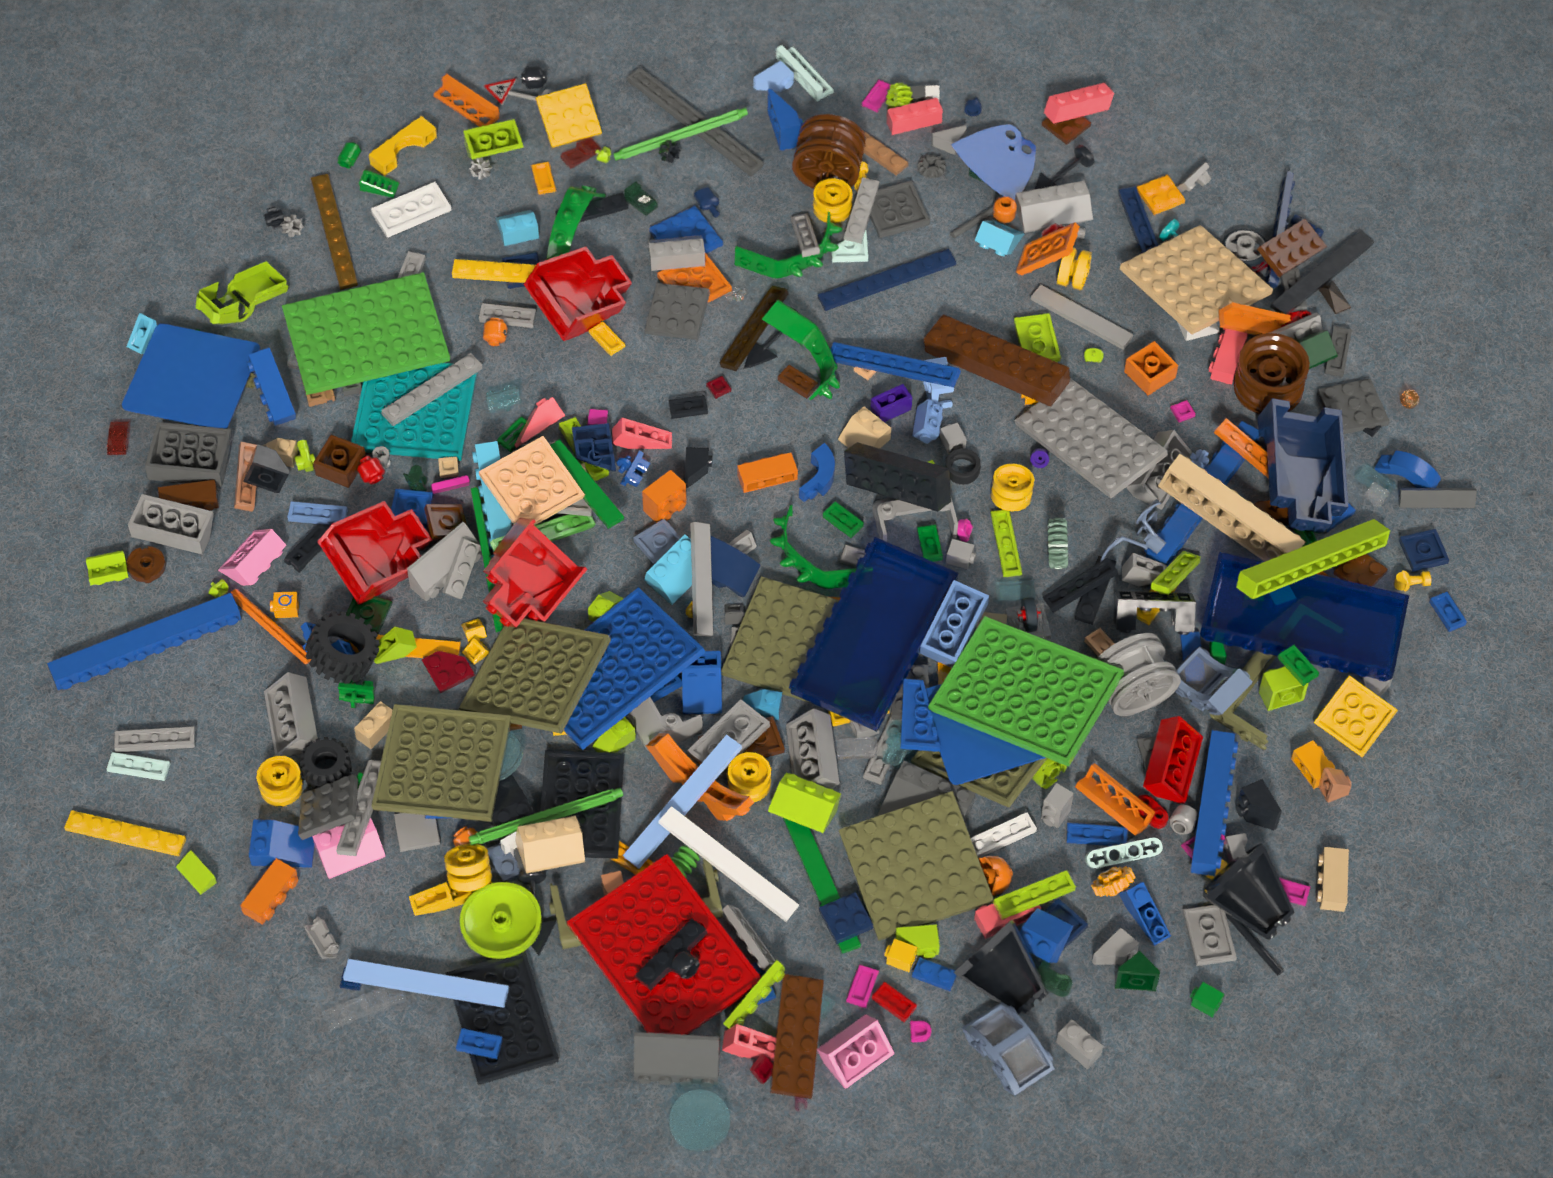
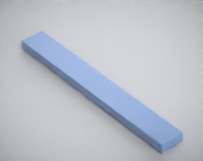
(683, 799)
(426, 983)

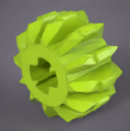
(898, 95)

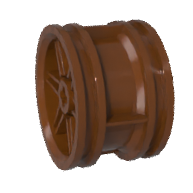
(828, 150)
(1269, 369)

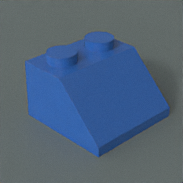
(1045, 935)

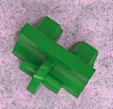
(357, 693)

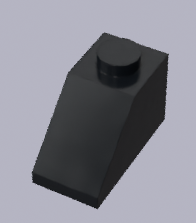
(696, 464)

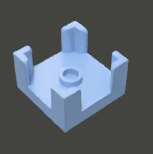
(933, 390)

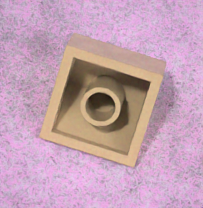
(865, 429)

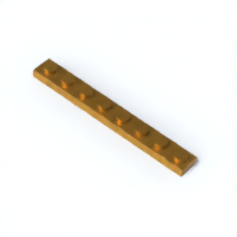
(334, 231)

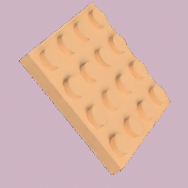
(531, 483)

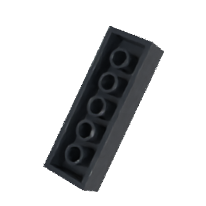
(897, 476)

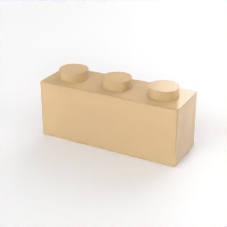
(1333, 879)

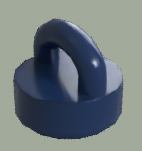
(973, 107)

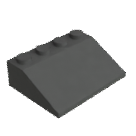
(188, 454)
(916, 785)
(676, 1059)

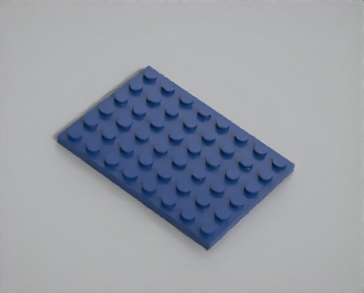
(640, 659)

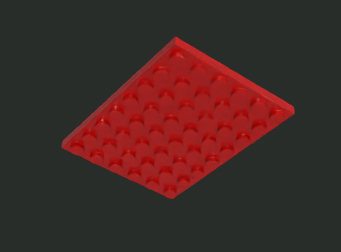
(636, 923)

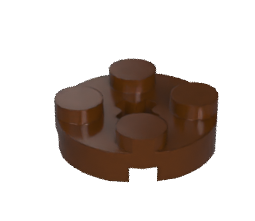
(146, 555)

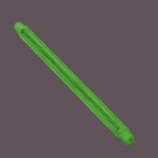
(680, 134)
(547, 815)

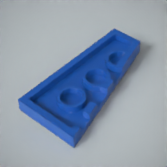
(916, 721)

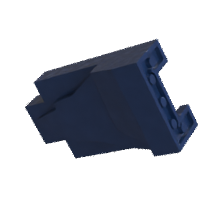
(1305, 464)

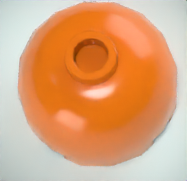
(997, 873)

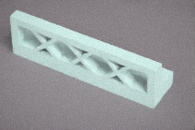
(803, 76)

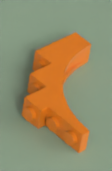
(679, 767)

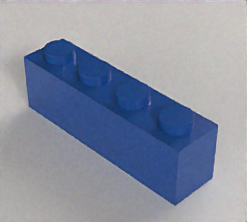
(271, 386)

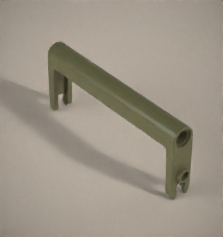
(1255, 668)
(569, 940)

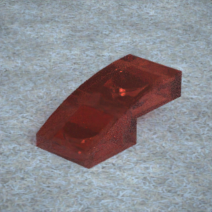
(584, 150)
(118, 438)

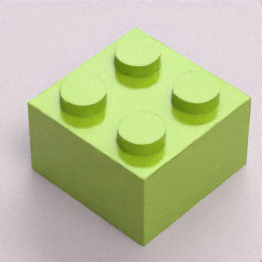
(1280, 688)

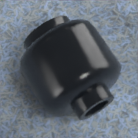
(533, 77)

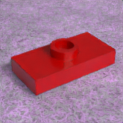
(894, 1002)

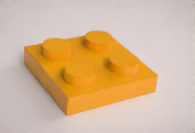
(1160, 194)

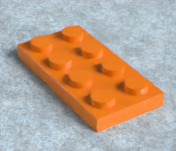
(1048, 249)

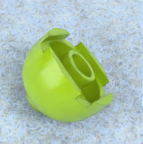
(1047, 772)

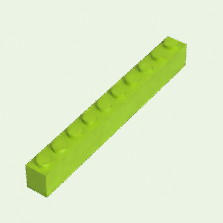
(1312, 559)

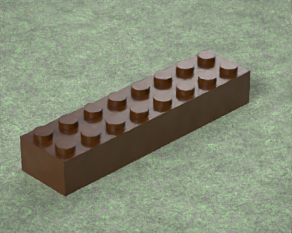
(997, 360)

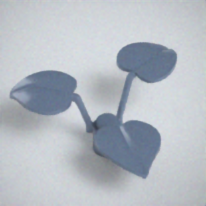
(1152, 540)

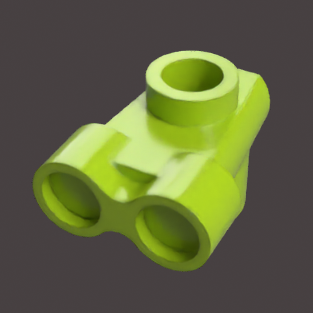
(305, 460)

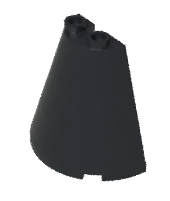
(1251, 893)
(1005, 971)

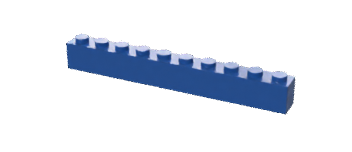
(1184, 520)
(144, 641)

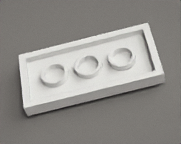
(411, 209)

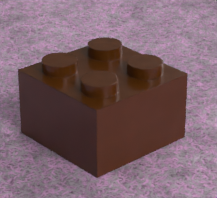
(339, 461)

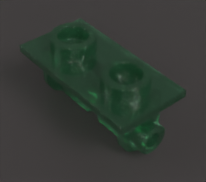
(416, 479)

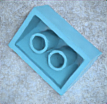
(672, 572)

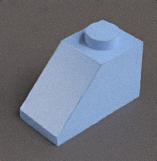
(775, 77)

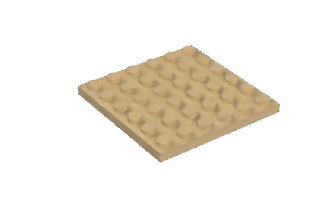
(1195, 278)

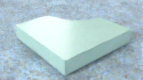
(851, 251)

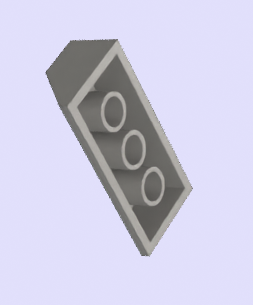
(1052, 205)
(1146, 486)
(171, 524)
(432, 569)
(290, 715)
(813, 748)

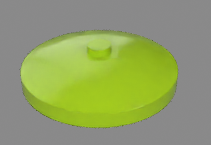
(500, 920)

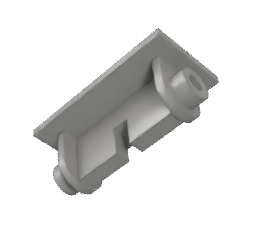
(324, 944)

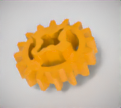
(1113, 881)

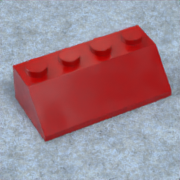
(1173, 760)

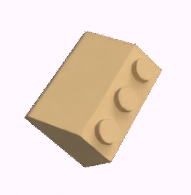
(550, 844)

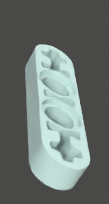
(1123, 852)

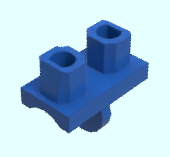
(638, 463)

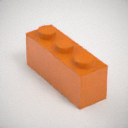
(767, 472)
(269, 891)

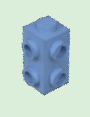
(927, 421)

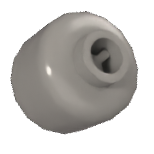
(1184, 819)

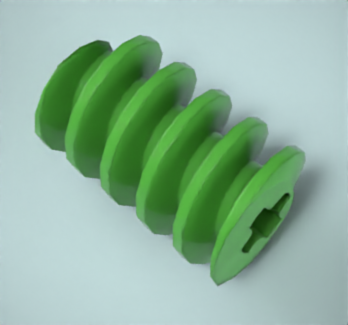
(684, 858)

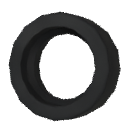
(963, 478)

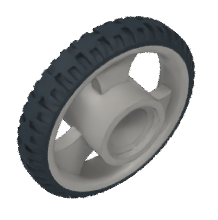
(1245, 246)

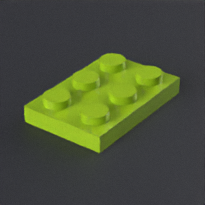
(1038, 335)

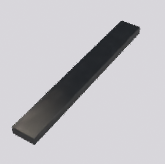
(1322, 274)

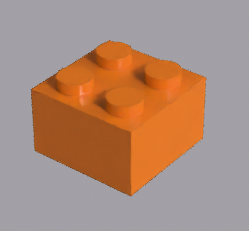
(1151, 368)
(664, 497)

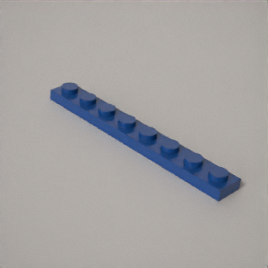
(895, 364)

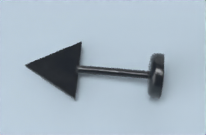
(1083, 156)
(760, 354)
(546, 927)

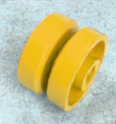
(832, 197)
(1074, 268)
(1012, 487)
(750, 775)
(279, 781)
(468, 867)

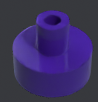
(1039, 458)

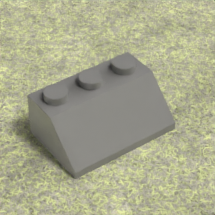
(676, 253)

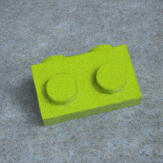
(107, 568)

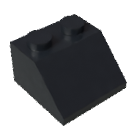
(266, 470)
(1258, 805)

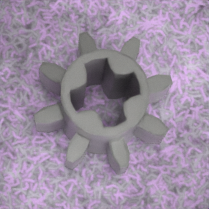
(480, 168)
(292, 225)

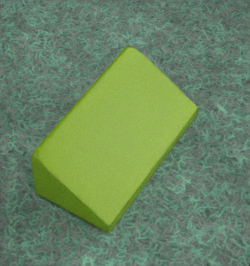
(196, 872)

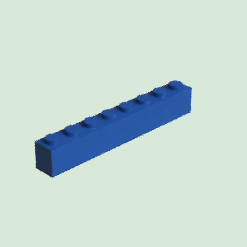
(1213, 803)

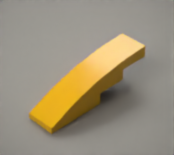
(438, 899)

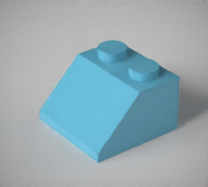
(518, 227)
(998, 237)

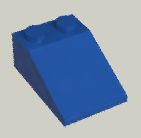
(783, 120)
(281, 841)

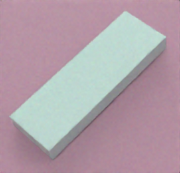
(138, 766)

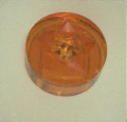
(1409, 398)

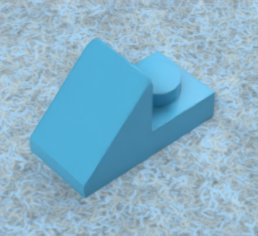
(141, 333)

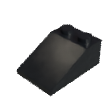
(510, 803)

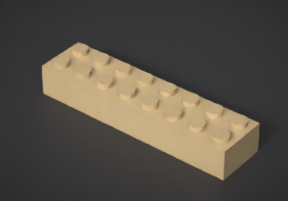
(1228, 510)

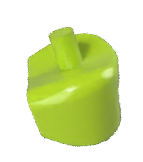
(604, 154)
(1093, 355)
(219, 589)

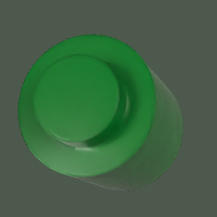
(349, 155)

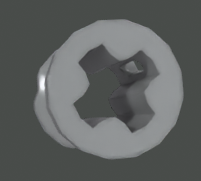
(384, 459)

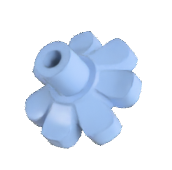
(1200, 458)

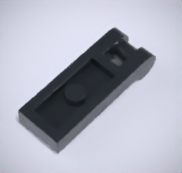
(306, 549)

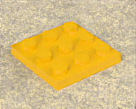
(568, 115)
(1355, 716)

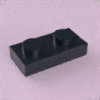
(688, 406)

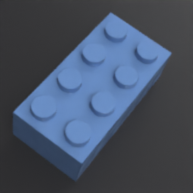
(954, 623)

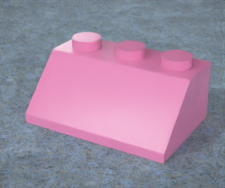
(253, 557)
(338, 864)
(856, 1050)

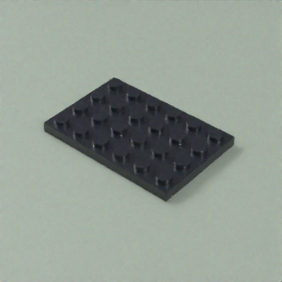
(579, 775)
(520, 1022)

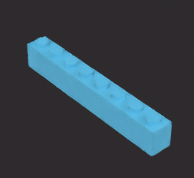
(497, 520)

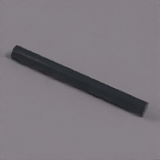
(1256, 945)

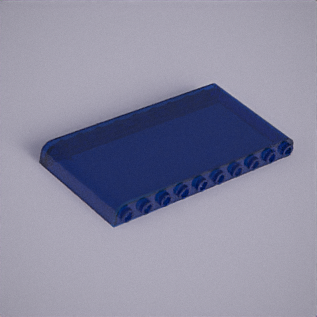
(1325, 617)
(873, 634)

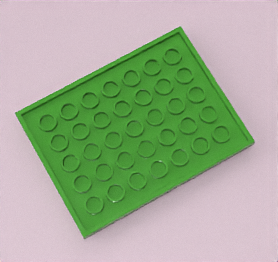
(365, 333)
(1026, 690)

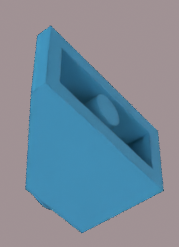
(765, 702)

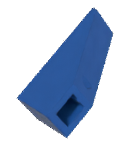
(1143, 910)

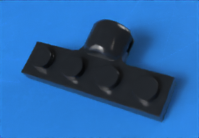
(674, 957)

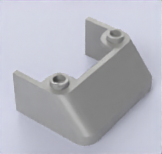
(888, 508)
(650, 723)

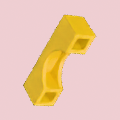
(418, 133)

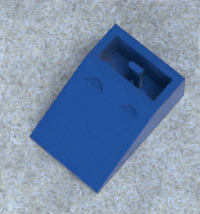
(703, 685)

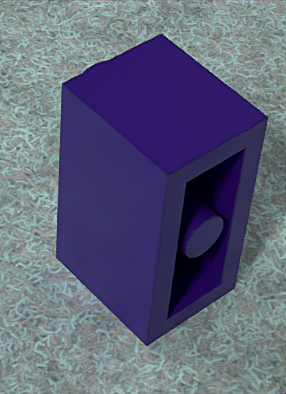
(891, 403)

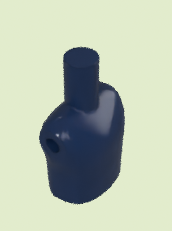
(707, 201)

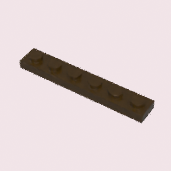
(752, 330)

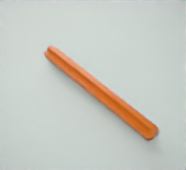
(269, 625)

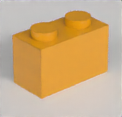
(1311, 762)

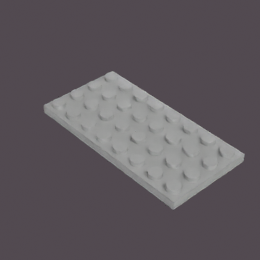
(1092, 439)

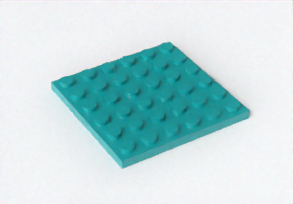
(430, 432)

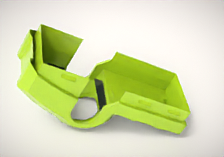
(247, 287)

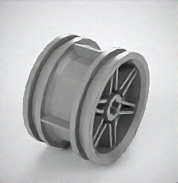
(1146, 676)

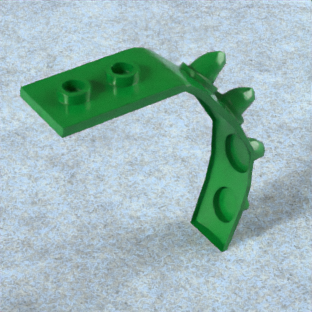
(568, 218)
(783, 268)
(808, 334)
(808, 571)

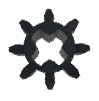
(669, 151)
(274, 217)

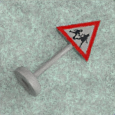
(502, 89)

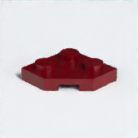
(447, 669)

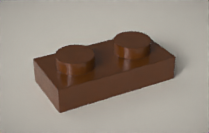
(797, 381)

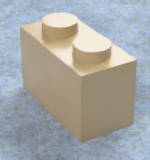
(374, 725)

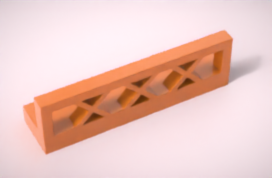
(469, 97)
(1250, 319)
(1113, 803)

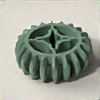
(1058, 543)

